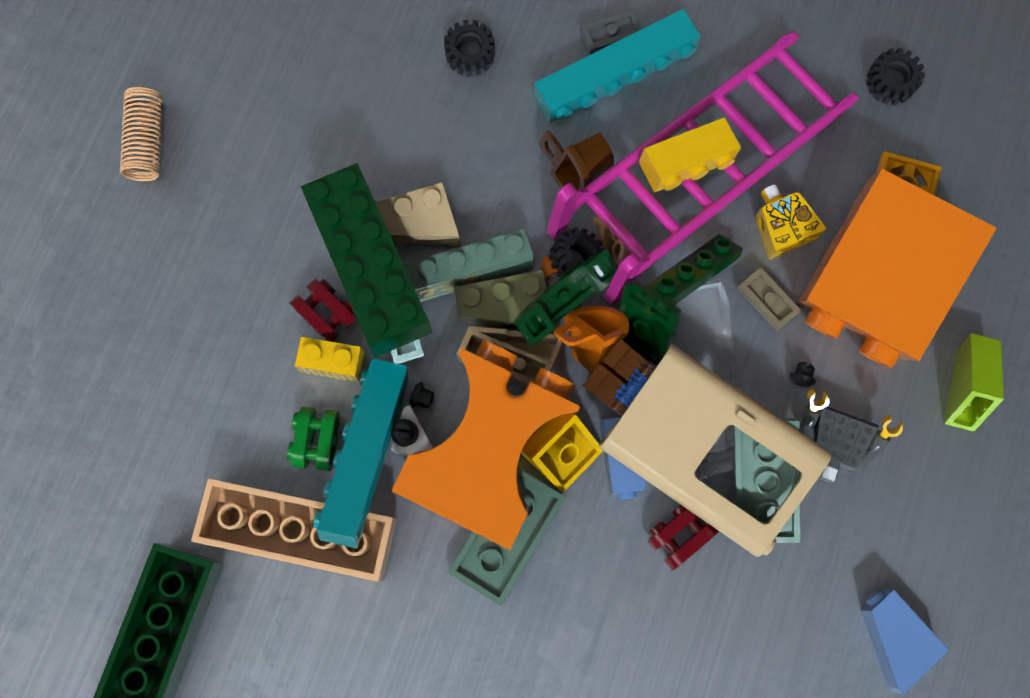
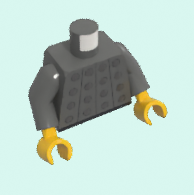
(847, 437)

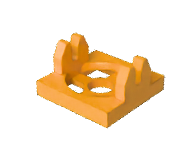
(912, 169)

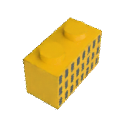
(330, 359)

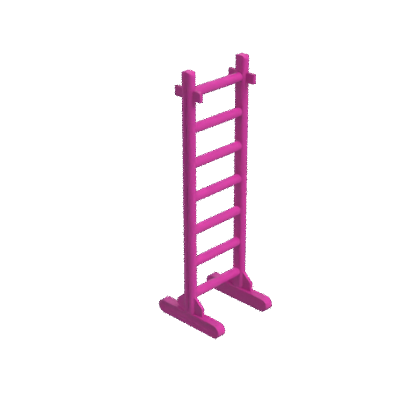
(570, 198)

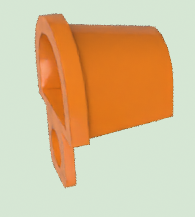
(593, 334)

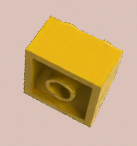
(561, 450)

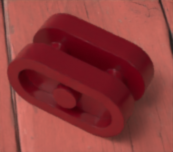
(323, 292)
(663, 534)

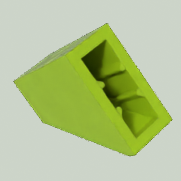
(975, 383)

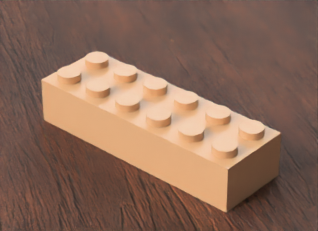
(284, 530)

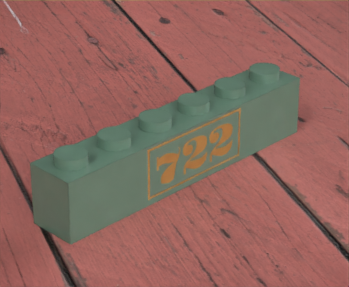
(470, 264)

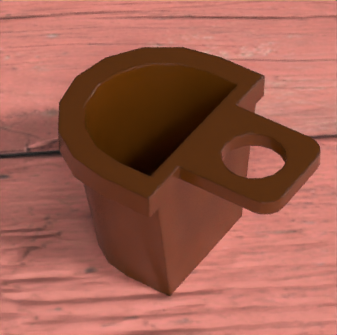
(579, 162)

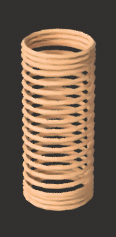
(145, 110)

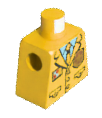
(786, 222)

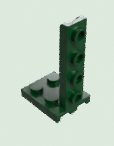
(652, 307)

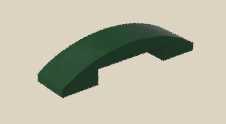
(564, 295)

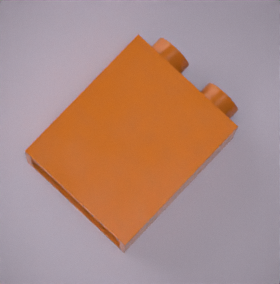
(894, 269)

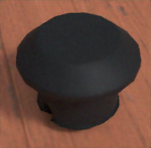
(803, 375)
(421, 396)
(404, 432)

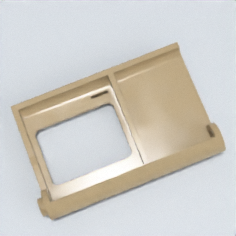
(676, 425)

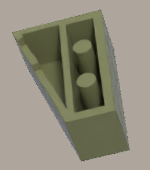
(498, 300)

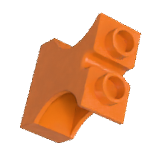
(476, 469)

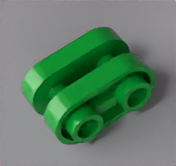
(305, 424)

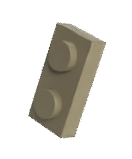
(768, 299)

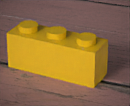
(689, 155)

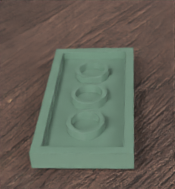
(764, 482)
(494, 568)

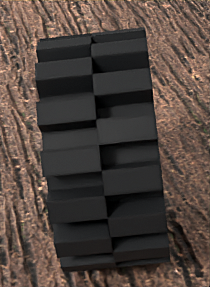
(469, 33)
(902, 63)
(573, 240)

